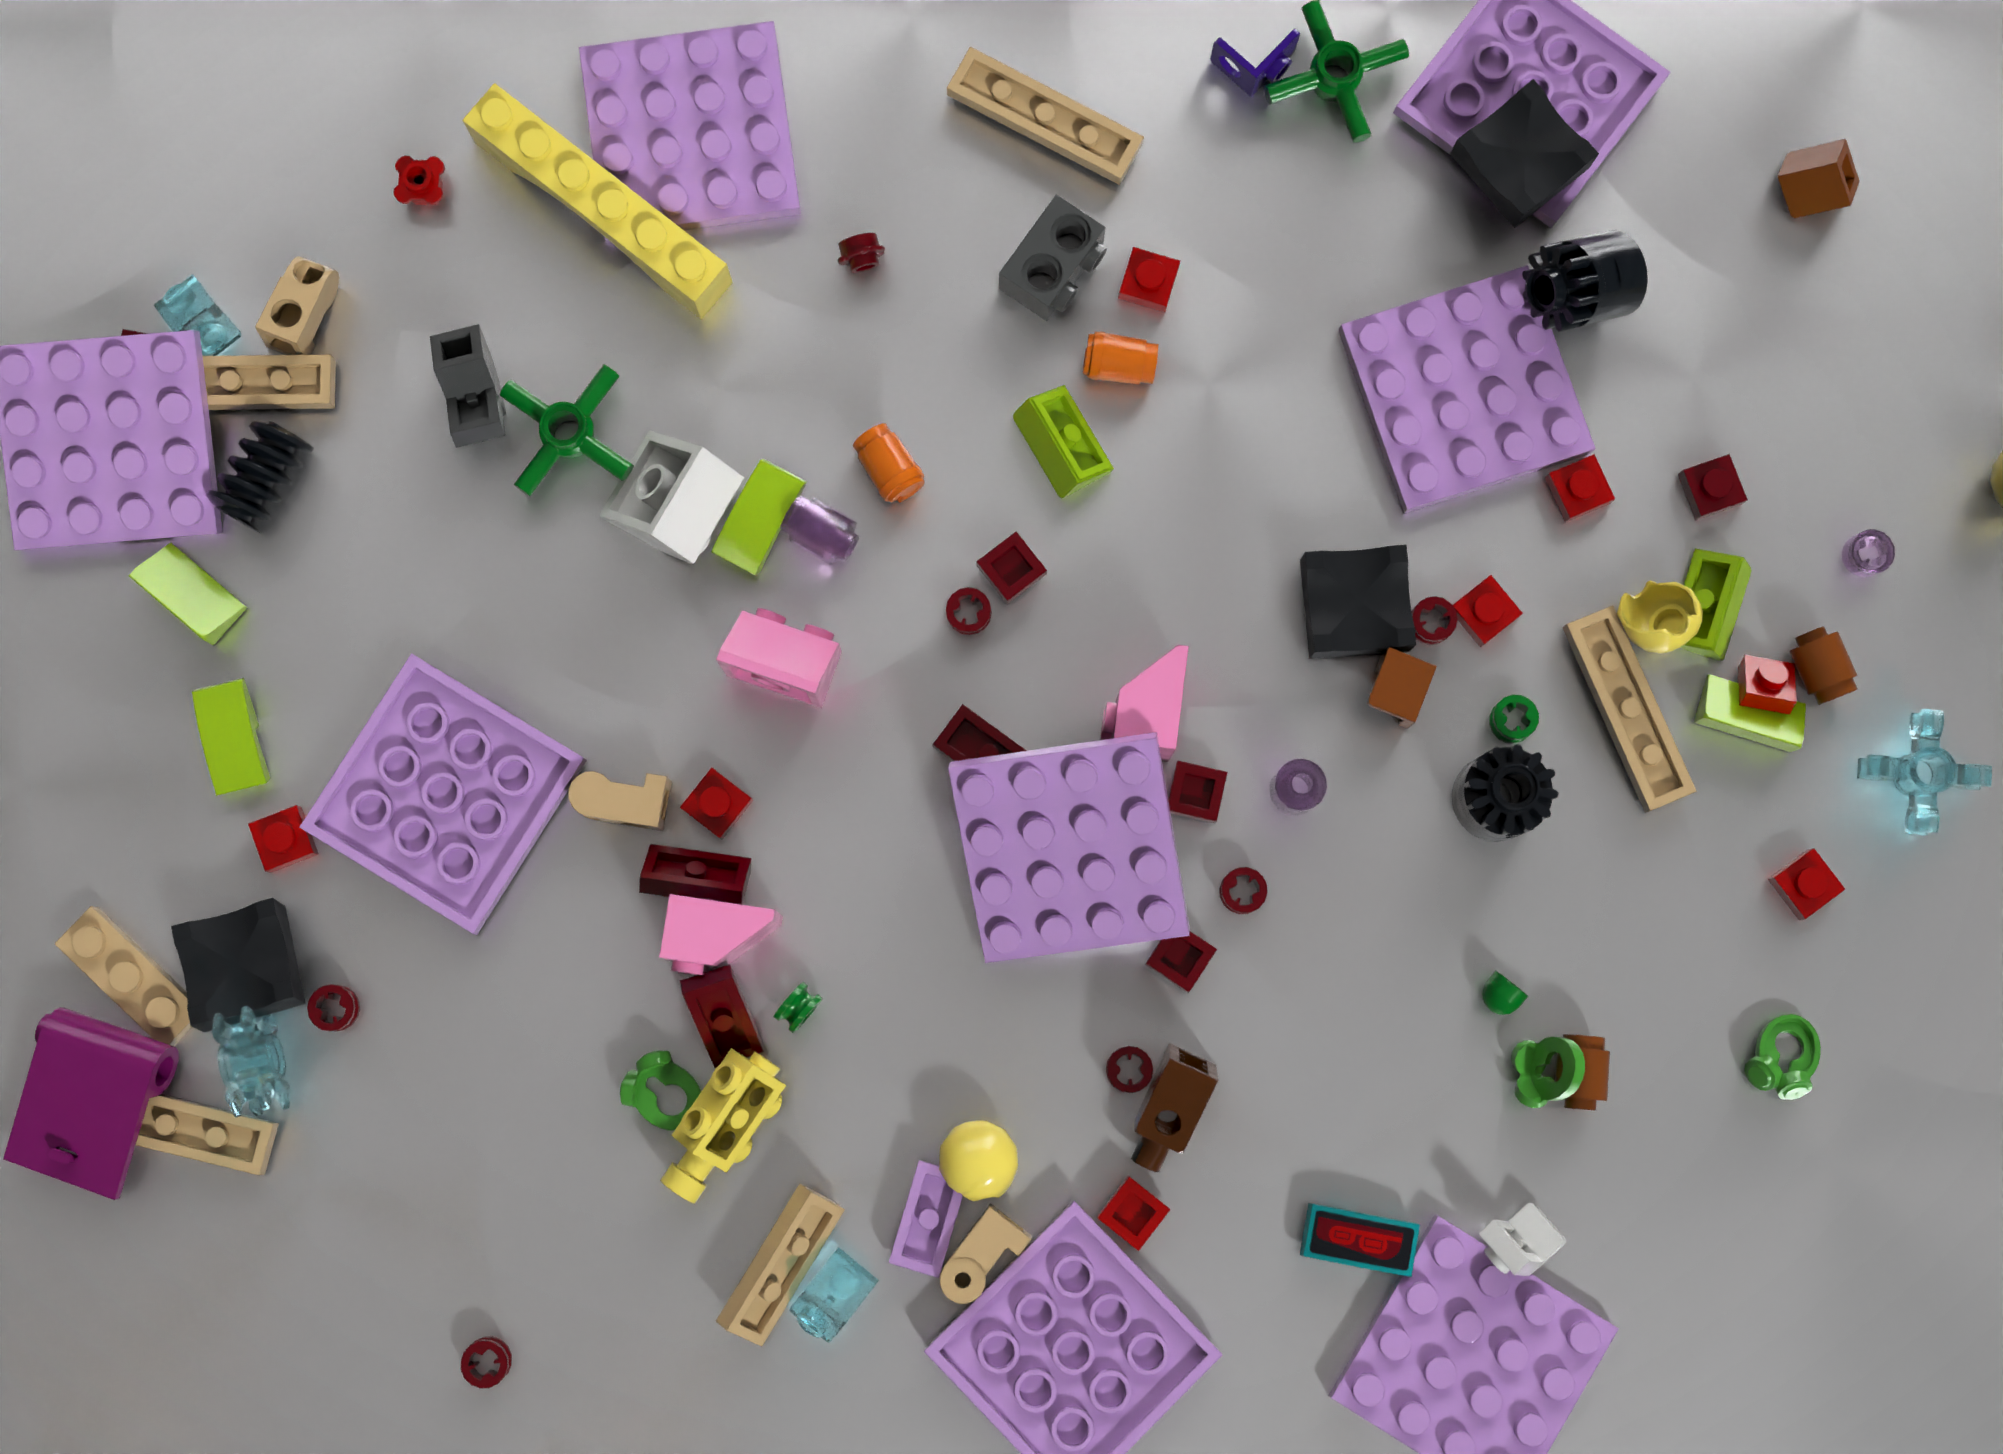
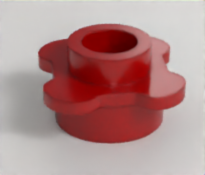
(429, 190)

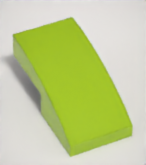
(758, 516)
(229, 736)

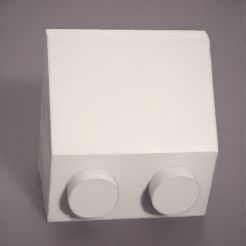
(673, 496)

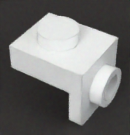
(1522, 1241)

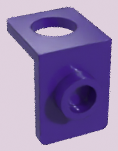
(1249, 77)

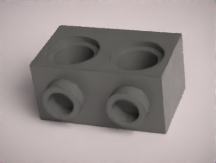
(1044, 254)

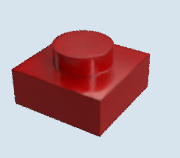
(1149, 279)
(1580, 488)
(1486, 611)
(1767, 684)
(716, 803)
(281, 840)
(1806, 884)
(1133, 1213)

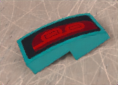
(1359, 1239)

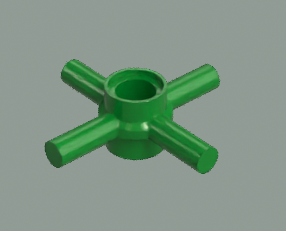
(1340, 54)
(552, 416)

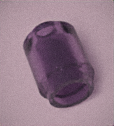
(820, 529)
(1289, 800)

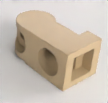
(298, 307)
(621, 803)
(966, 1269)

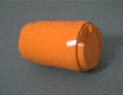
(1120, 359)
(888, 464)

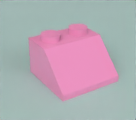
(780, 657)
(1150, 703)
(712, 933)

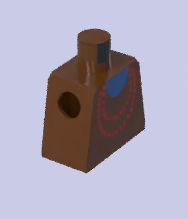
(1181, 1086)

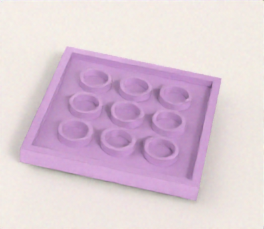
(1501, 45)
(695, 123)
(1465, 390)
(107, 440)
(443, 794)
(1070, 847)
(1072, 1345)
(1472, 1354)

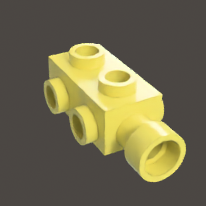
(723, 1120)

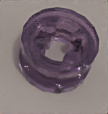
(1876, 538)

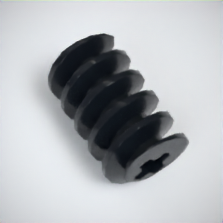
(258, 473)

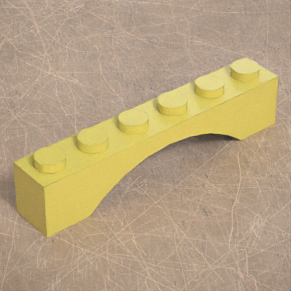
(628, 221)

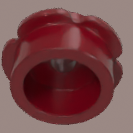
(860, 252)

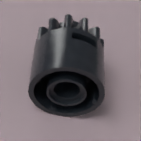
(1586, 280)
(1481, 805)

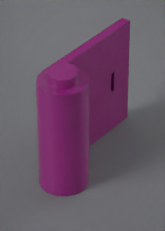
(88, 1097)

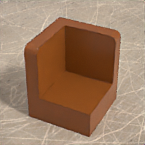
(1818, 178)
(1400, 685)

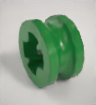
(1498, 719)
(798, 1007)

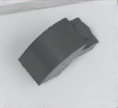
(469, 385)

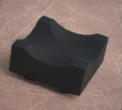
(1523, 154)
(1357, 602)
(238, 964)

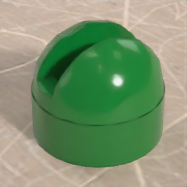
(1502, 995)

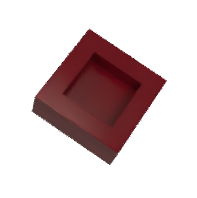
(1712, 487)
(1011, 567)
(1196, 791)
(1181, 959)

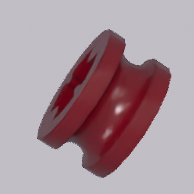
(953, 606)
(1448, 614)
(1230, 882)
(319, 1015)
(1144, 1069)
(492, 1377)

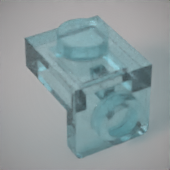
(193, 308)
(833, 1296)

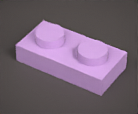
(926, 1222)

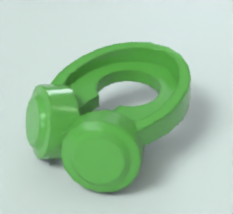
(1531, 1060)
(1763, 1068)
(637, 1094)

